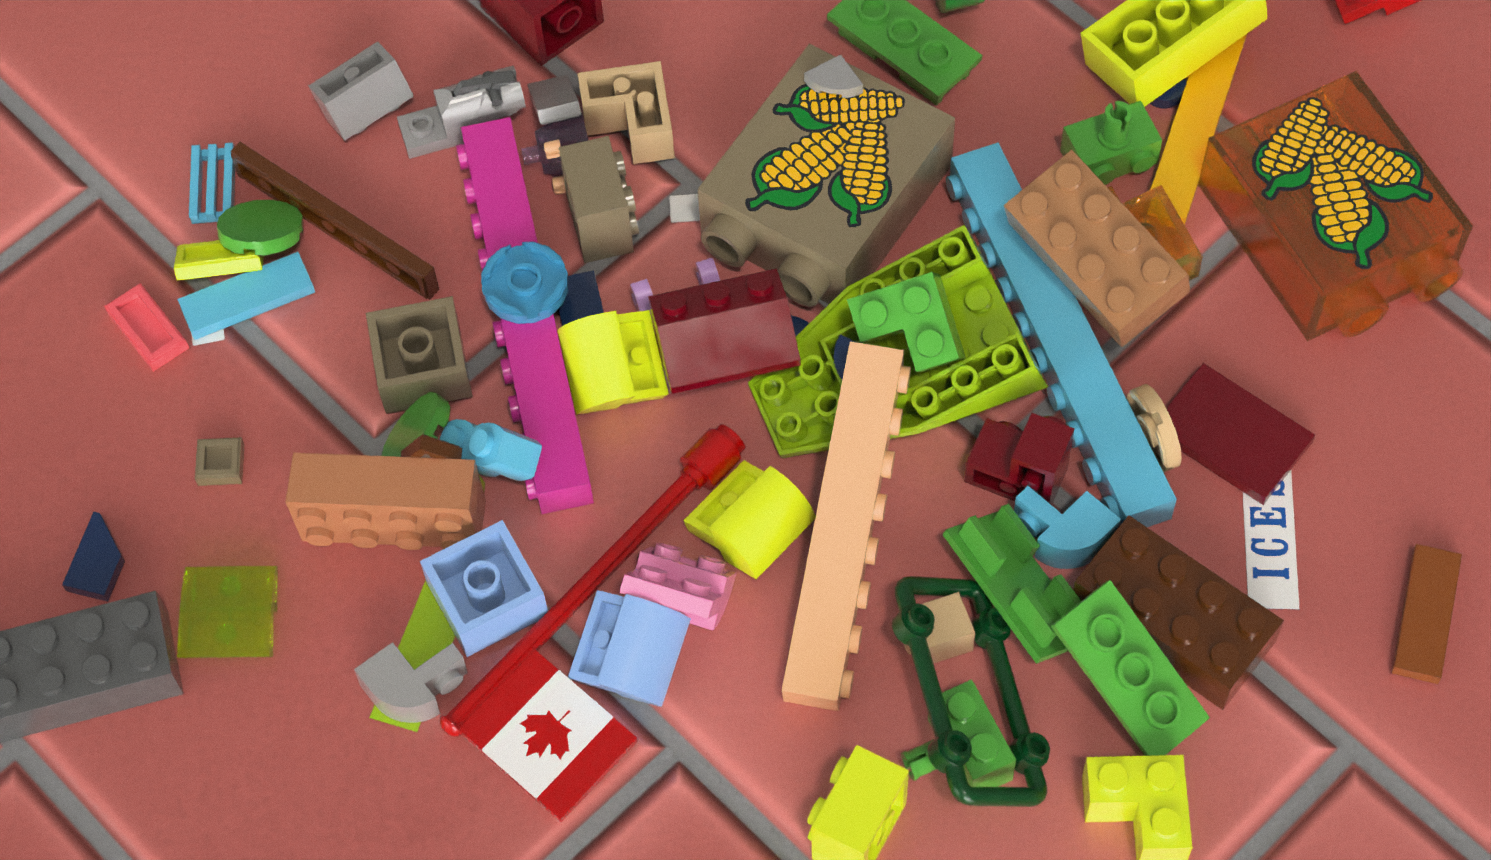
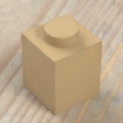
(952, 628)

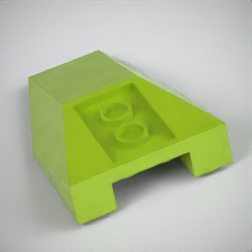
(998, 365)

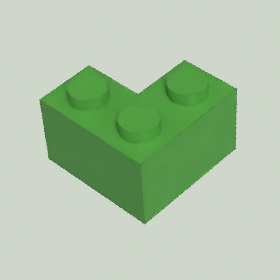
(919, 311)

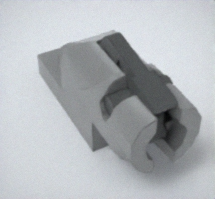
(460, 105)

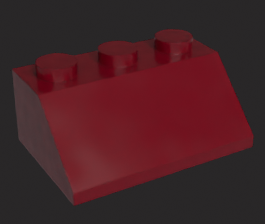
(724, 331)

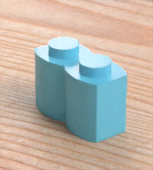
(494, 449)

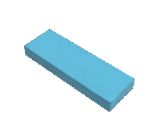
(246, 295)

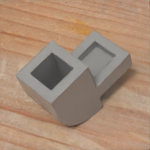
(410, 693)

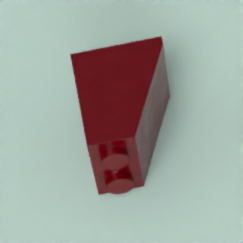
(545, 26)

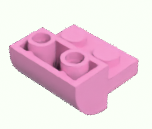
(681, 583)

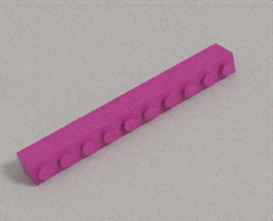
(533, 349)

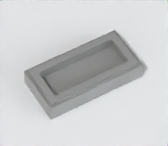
(554, 99)

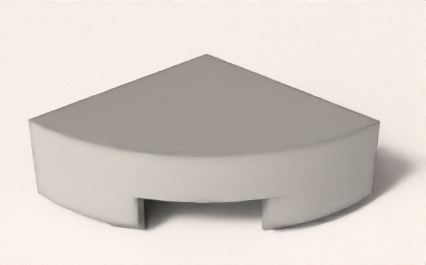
(834, 78)

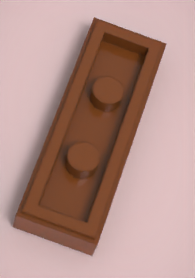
(1426, 614)

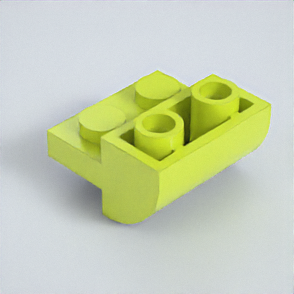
(612, 360)
(751, 517)

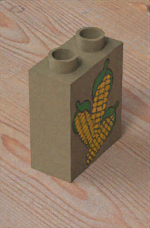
(824, 181)

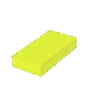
(213, 259)

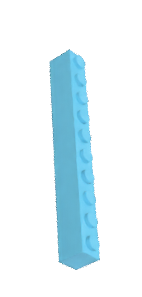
(1062, 345)

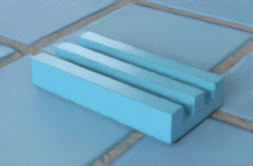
(212, 156)

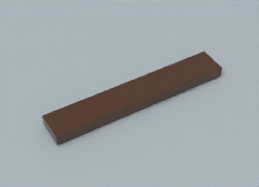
(336, 221)

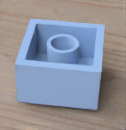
(484, 588)

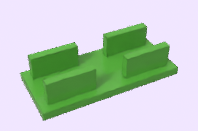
(908, 41)
(1001, 560)
(1130, 671)

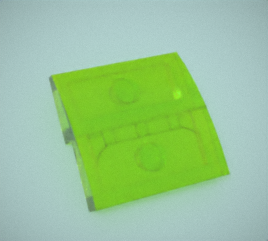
(227, 612)

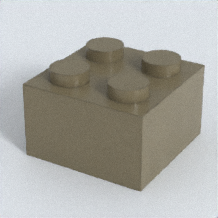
(599, 198)
(418, 352)

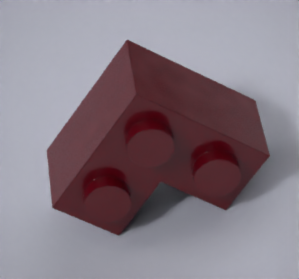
(1012, 459)

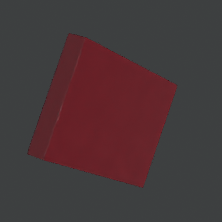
(1236, 433)

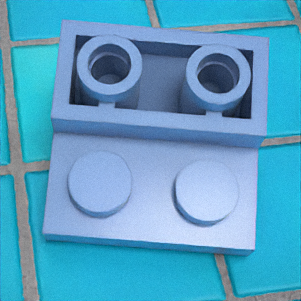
(629, 647)

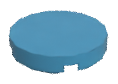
(524, 282)

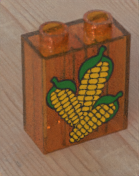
(1335, 208)

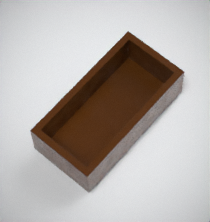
(1193, 615)

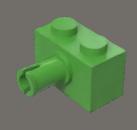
(1115, 141)
(990, 758)

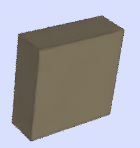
(219, 461)

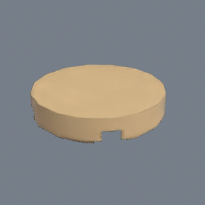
(1156, 426)

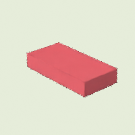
(146, 327)

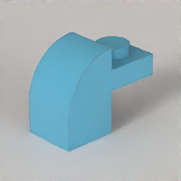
(1070, 537)

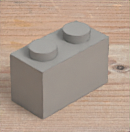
(361, 91)

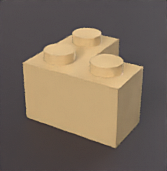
(632, 101)

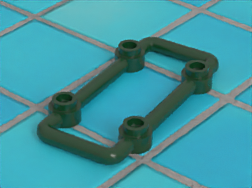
(951, 747)

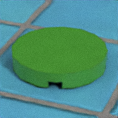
(260, 226)
(418, 419)

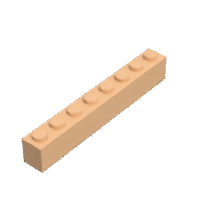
(844, 527)

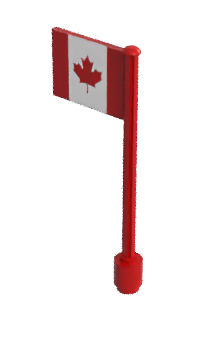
(532, 714)

